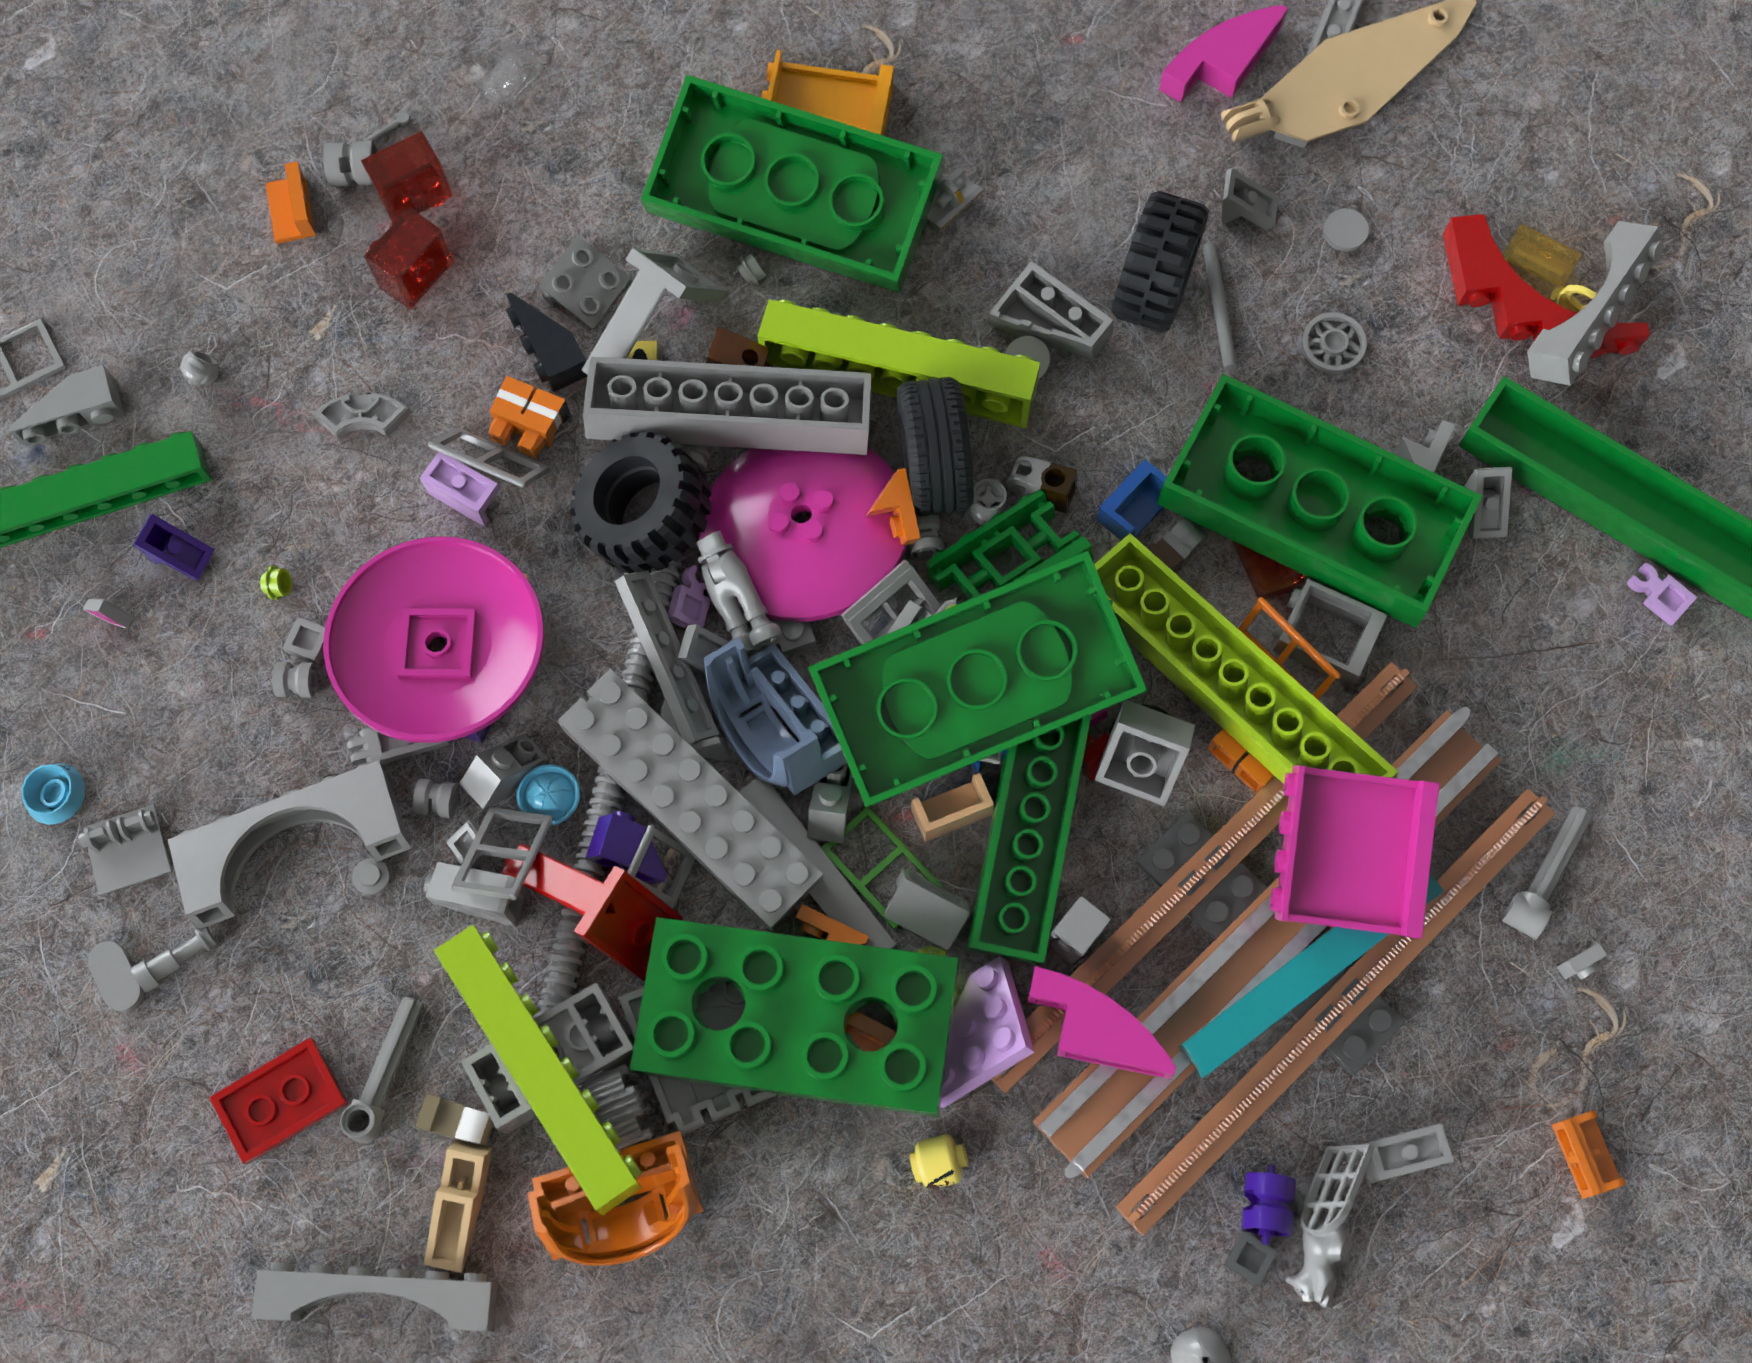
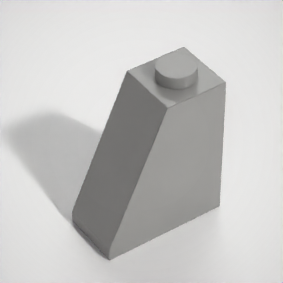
(496, 909)

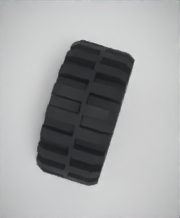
(1160, 261)
(613, 481)

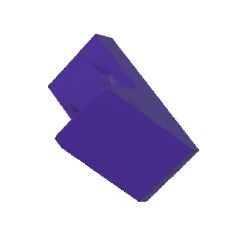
(173, 547)

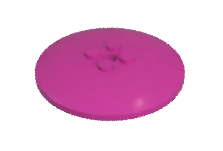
(815, 565)
(423, 592)

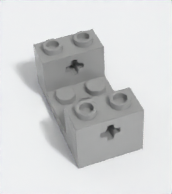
(586, 1033)

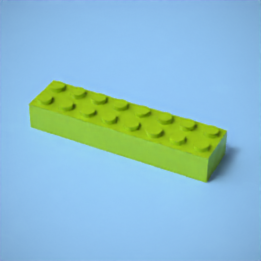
(991, 382)

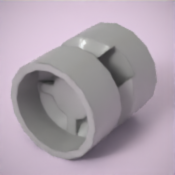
(337, 165)

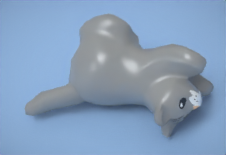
(1321, 1257)

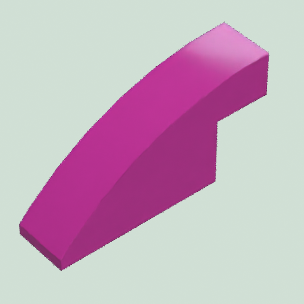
(1223, 53)
(1098, 1027)

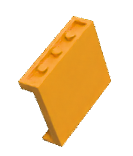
(833, 93)

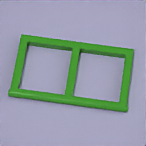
(901, 849)

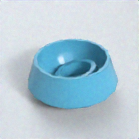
(549, 791)
(53, 793)

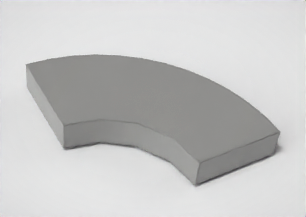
(361, 412)

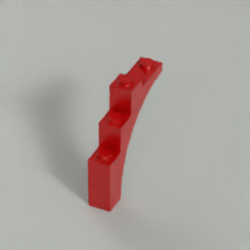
(1519, 311)

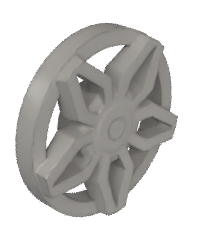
(1333, 343)

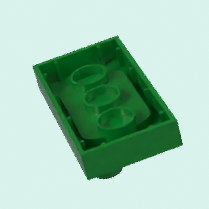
(793, 183)
(977, 679)

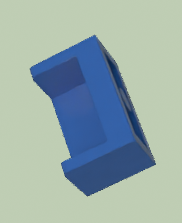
(1133, 502)

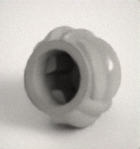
(199, 368)

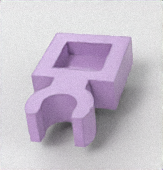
(1666, 597)
(688, 603)

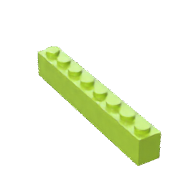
(538, 1070)

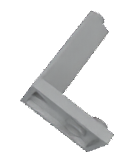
(656, 275)

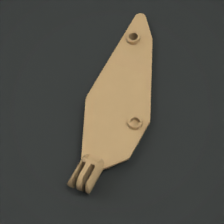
(1351, 75)

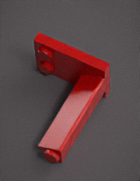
(615, 912)

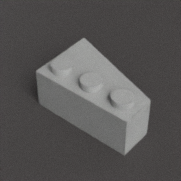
(1052, 312)

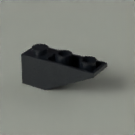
(553, 345)

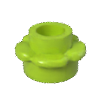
(276, 582)

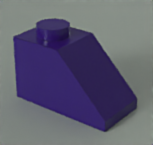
(616, 844)

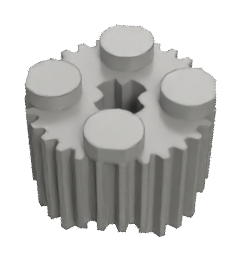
(619, 1105)

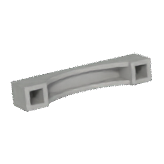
(1565, 350)
(287, 1294)

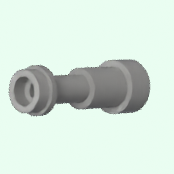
(150, 973)

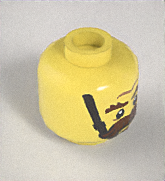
(938, 1161)

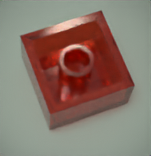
(407, 176)
(408, 258)

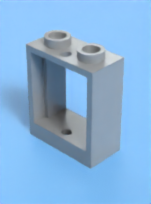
(1343, 607)

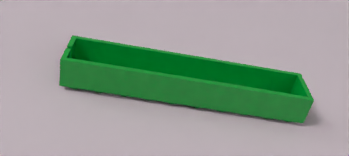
(1616, 492)

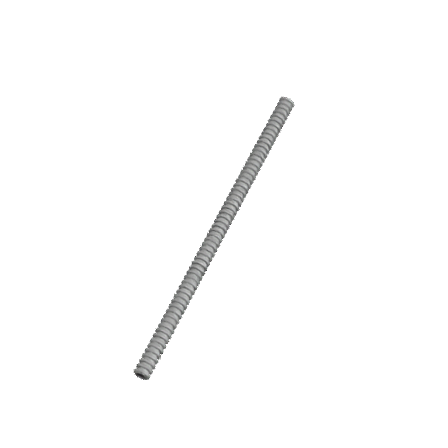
(607, 797)

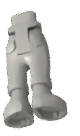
(725, 582)

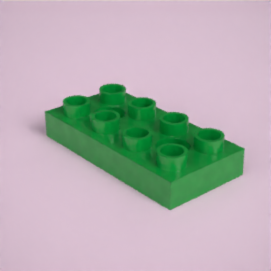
(1319, 500)
(796, 1016)

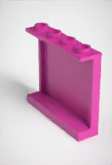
(1355, 851)

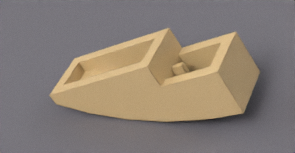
(457, 1205)

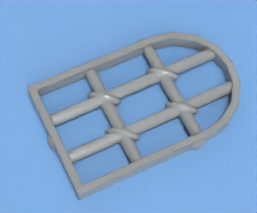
(1332, 1224)

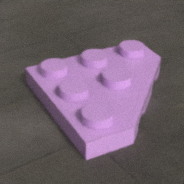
(985, 1031)

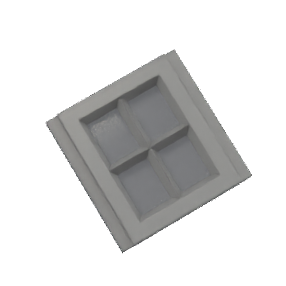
(882, 604)

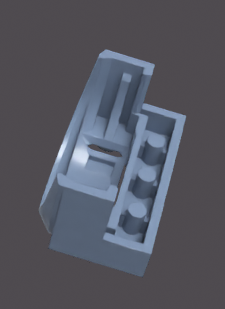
(759, 736)

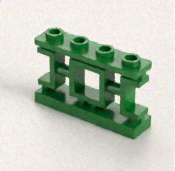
(998, 536)

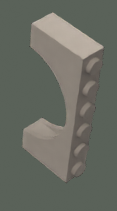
(213, 855)

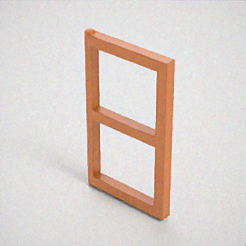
(1297, 639)

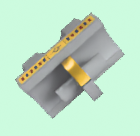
(951, 199)

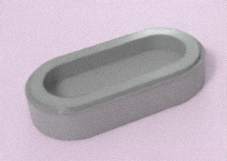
(113, 976)

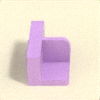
(459, 487)

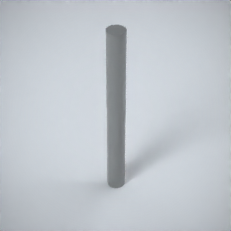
(1219, 306)

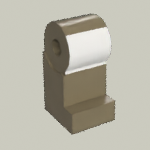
(454, 1120)

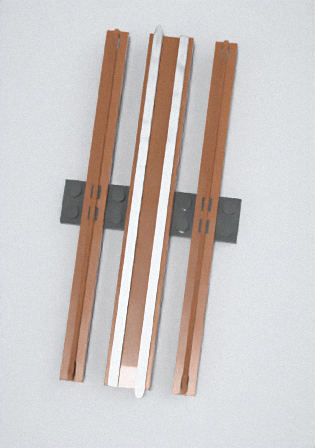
(1209, 882)

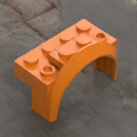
(625, 1230)

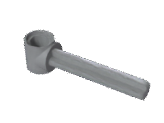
(1530, 908)
(382, 1074)

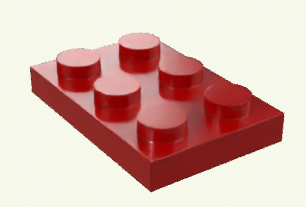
(278, 1100)

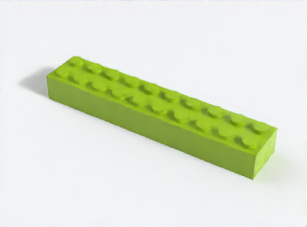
(1226, 670)

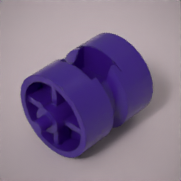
(1268, 1207)

